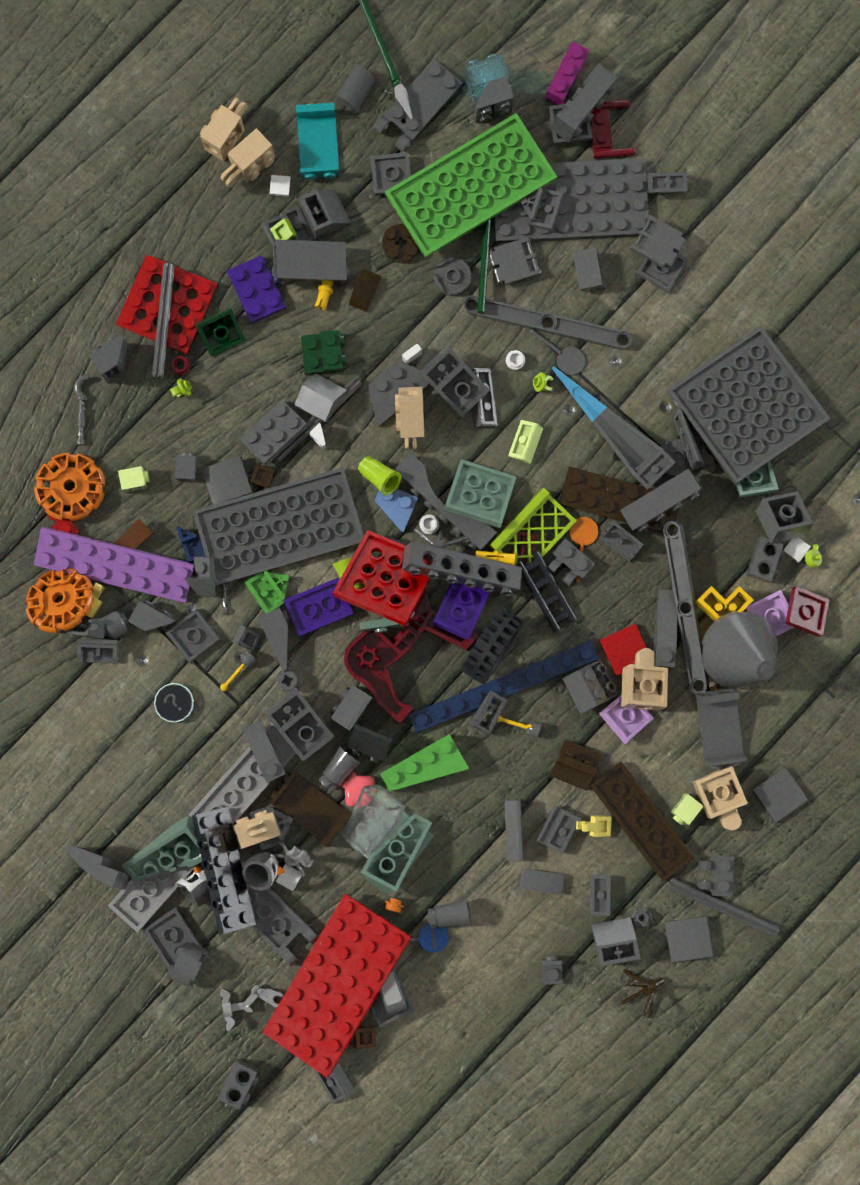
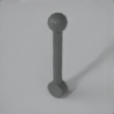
(224, 599)

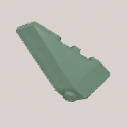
(169, 851)
(393, 858)

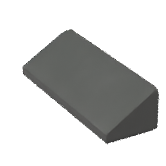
(484, 411)
(688, 440)
(513, 825)
(337, 1085)

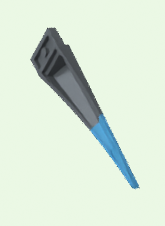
(636, 451)

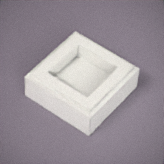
(280, 186)
(411, 354)
(796, 549)
(289, 878)

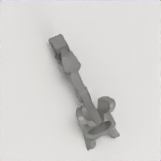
(295, 856)
(265, 994)

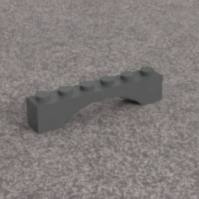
(414, 474)

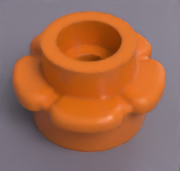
(394, 905)

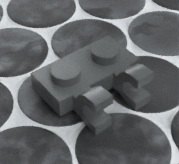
(573, 559)
(722, 875)

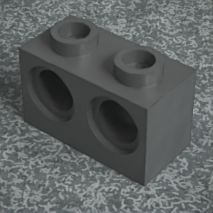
(761, 558)
(235, 1082)

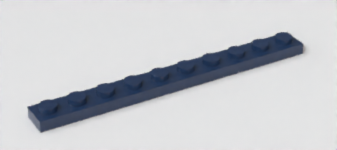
(503, 686)

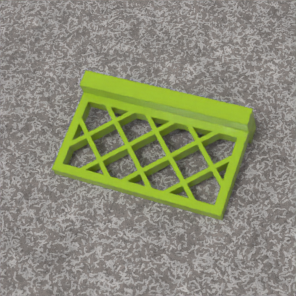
(524, 517)

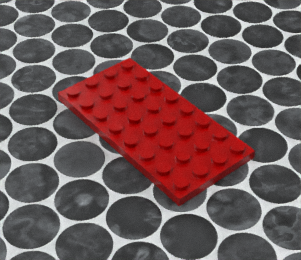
(337, 985)

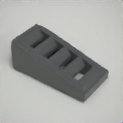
(479, 715)

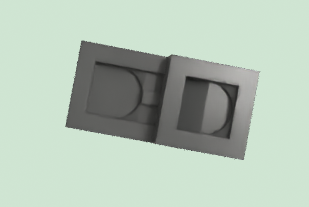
(541, 881)

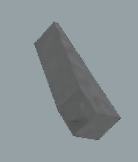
(665, 630)

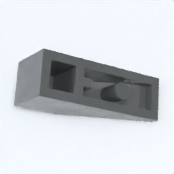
(277, 632)
(264, 752)

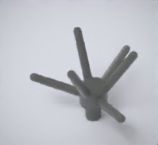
(439, 543)

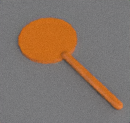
(583, 533)

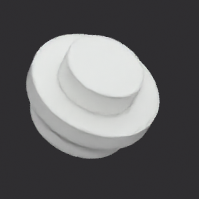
(515, 360)
(429, 524)

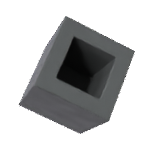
(186, 467)

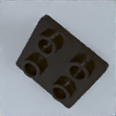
(576, 765)

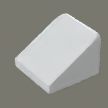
(317, 435)

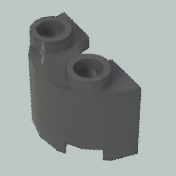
(187, 964)

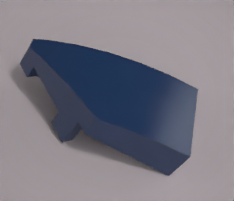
(191, 544)

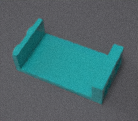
(317, 141)

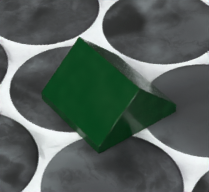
(220, 332)

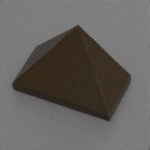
(364, 290)

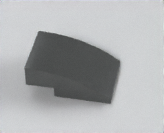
(454, 381)
(299, 724)
(99, 867)

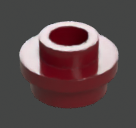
(180, 359)

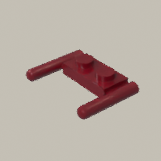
(602, 131)

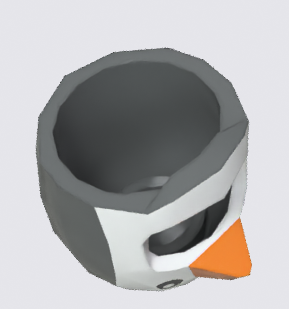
(261, 871)
(195, 887)

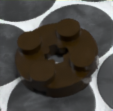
(393, 251)

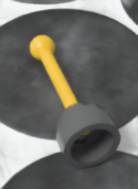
(248, 660)
(533, 728)

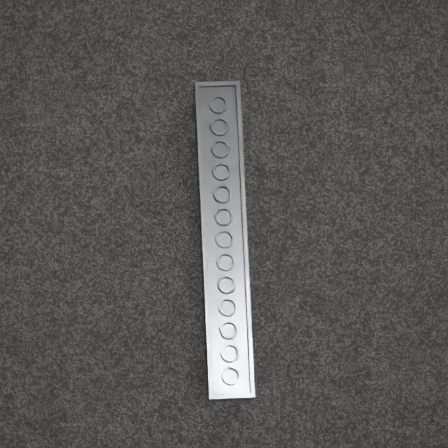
(235, 790)

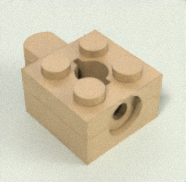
(224, 129)
(248, 159)
(409, 414)
(650, 680)
(721, 796)
(255, 830)

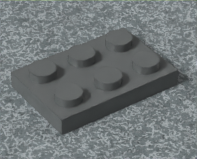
(273, 432)

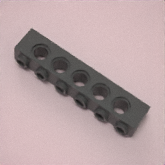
(508, 574)

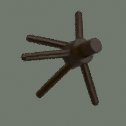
(649, 988)

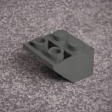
(494, 100)
(323, 212)
(111, 357)
(590, 686)
(615, 941)

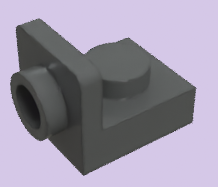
(552, 970)

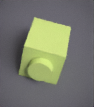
(133, 479)
(686, 810)

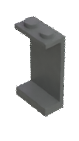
(310, 260)
(720, 727)

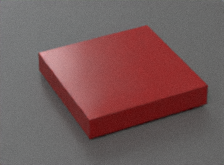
(622, 647)

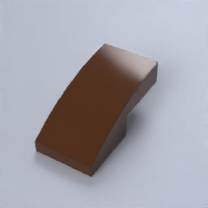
(135, 536)
(363, 1038)

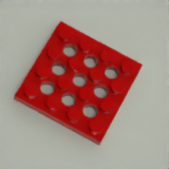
(143, 285)
(363, 597)

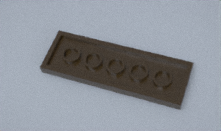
(606, 497)
(641, 821)

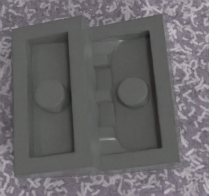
(297, 221)
(227, 480)
(689, 938)

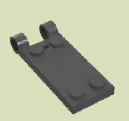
(426, 99)
(276, 917)

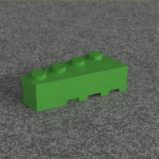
(429, 763)

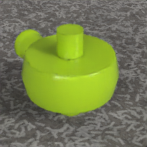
(813, 557)

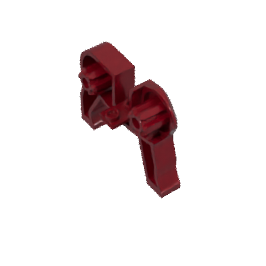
(373, 653)

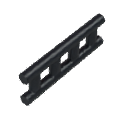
(557, 596)

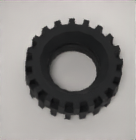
(492, 645)

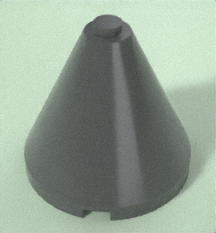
(740, 650)

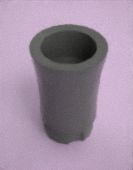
(339, 768)
(450, 915)

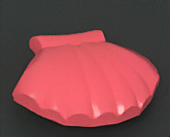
(353, 786)

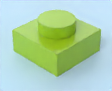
(283, 230)

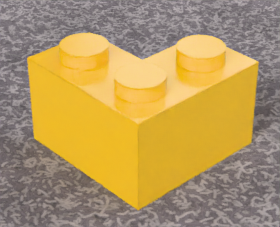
(716, 606)

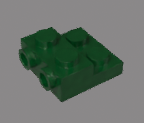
(323, 352)

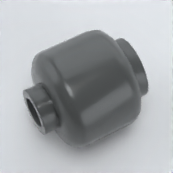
(115, 625)

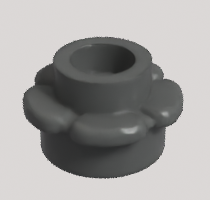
(641, 912)

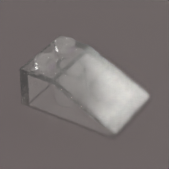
(372, 819)

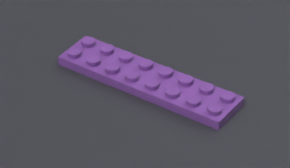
(114, 564)

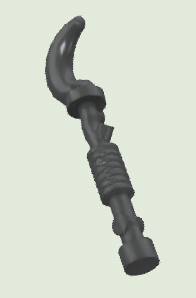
(81, 416)

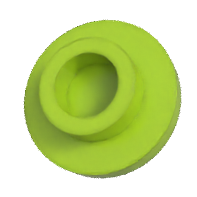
(540, 381)
(183, 388)

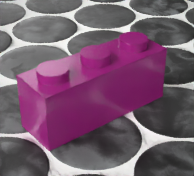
(567, 74)

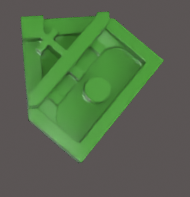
(268, 589)

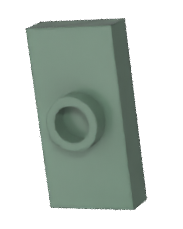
(378, 625)

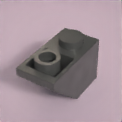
(150, 619)

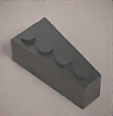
(584, 101)
(662, 499)

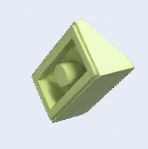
(526, 441)

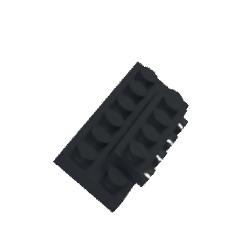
(223, 870)

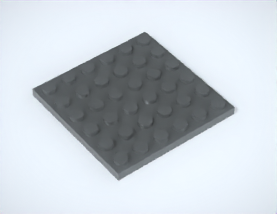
(748, 405)

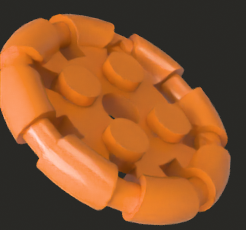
(78, 494)
(67, 607)

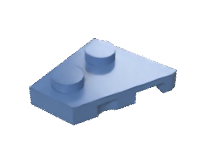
(397, 507)

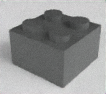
(784, 517)

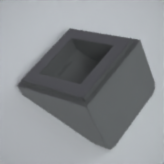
(246, 638)

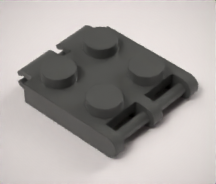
(659, 243)
(514, 262)

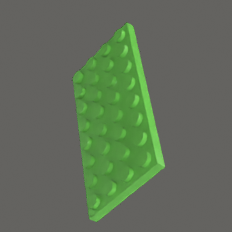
(470, 185)

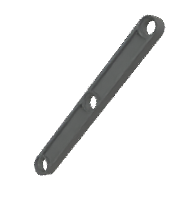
(561, 326)
(684, 592)

